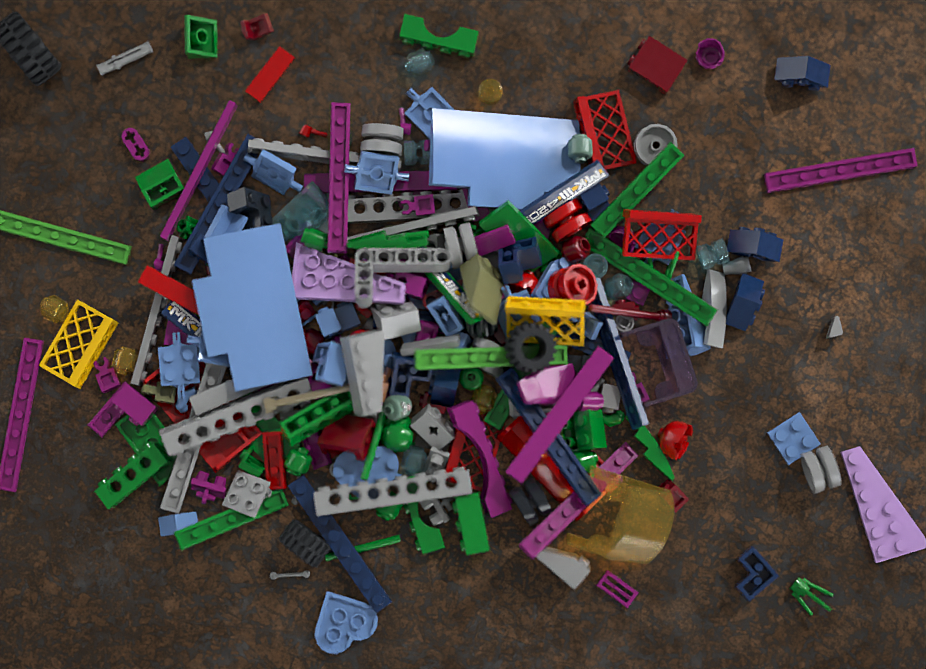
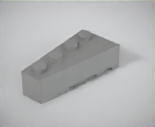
(364, 368)

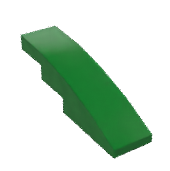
(380, 240)
(653, 453)

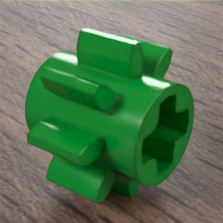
(186, 227)

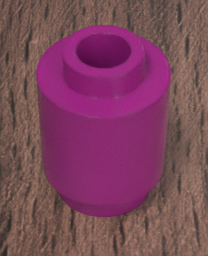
(592, 401)

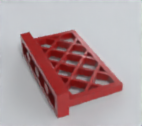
(587, 127)
(657, 218)
(456, 448)

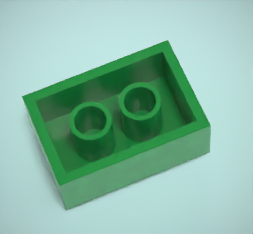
(471, 524)

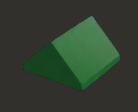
(200, 37)

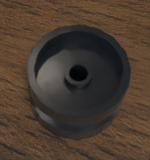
(531, 502)

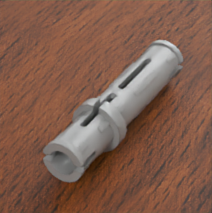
(117, 62)

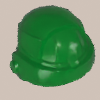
(397, 434)

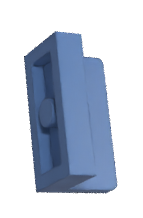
(226, 222)

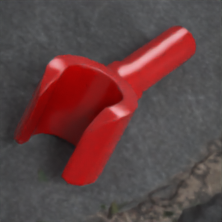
(307, 130)

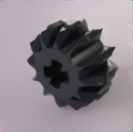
(481, 329)

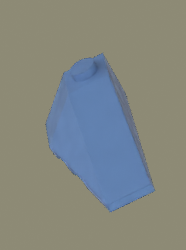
(691, 329)

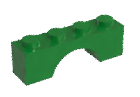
(461, 42)
(428, 538)

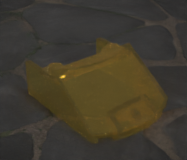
(641, 522)

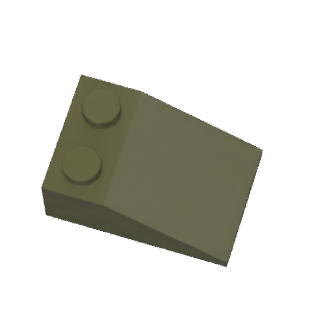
(482, 287)

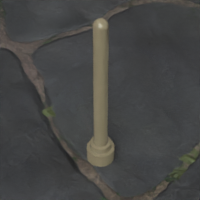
(272, 404)

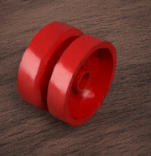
(567, 221)
(573, 283)

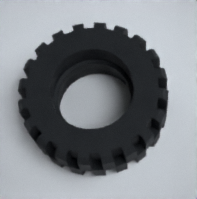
(27, 49)

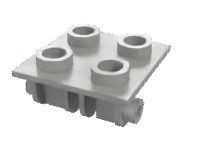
(247, 493)

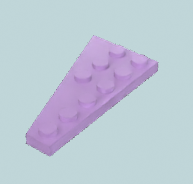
(333, 279)
(885, 520)

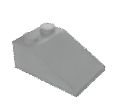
(566, 565)

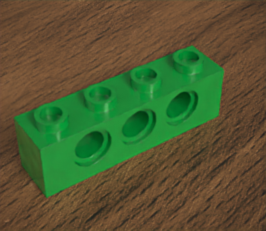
(316, 417)
(158, 459)

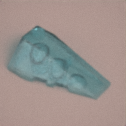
(304, 211)

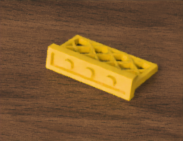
(545, 309)
(93, 349)

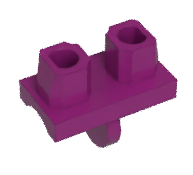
(207, 490)

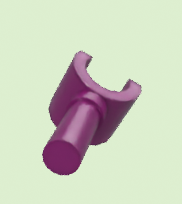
(407, 127)
(158, 263)

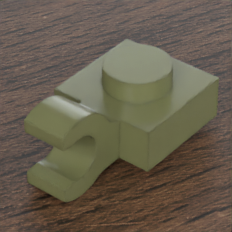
(162, 394)

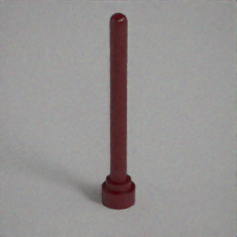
(658, 316)

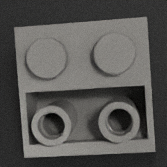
(396, 318)

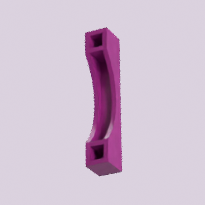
(493, 494)

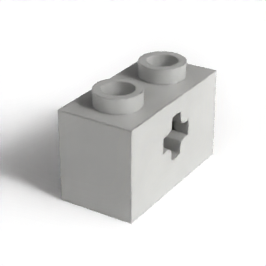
(433, 427)

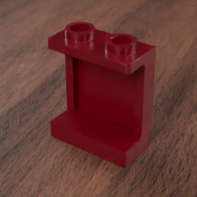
(657, 64)
(348, 435)

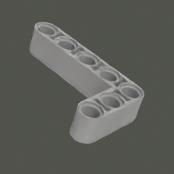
(393, 264)

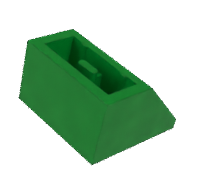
(160, 184)
(585, 431)

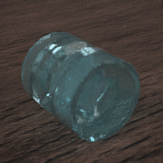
(410, 153)
(712, 254)
(597, 264)

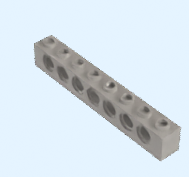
(390, 215)
(225, 412)
(324, 507)

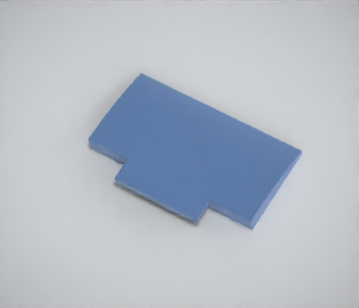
(500, 155)
(252, 308)

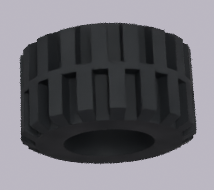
(545, 352)
(304, 543)

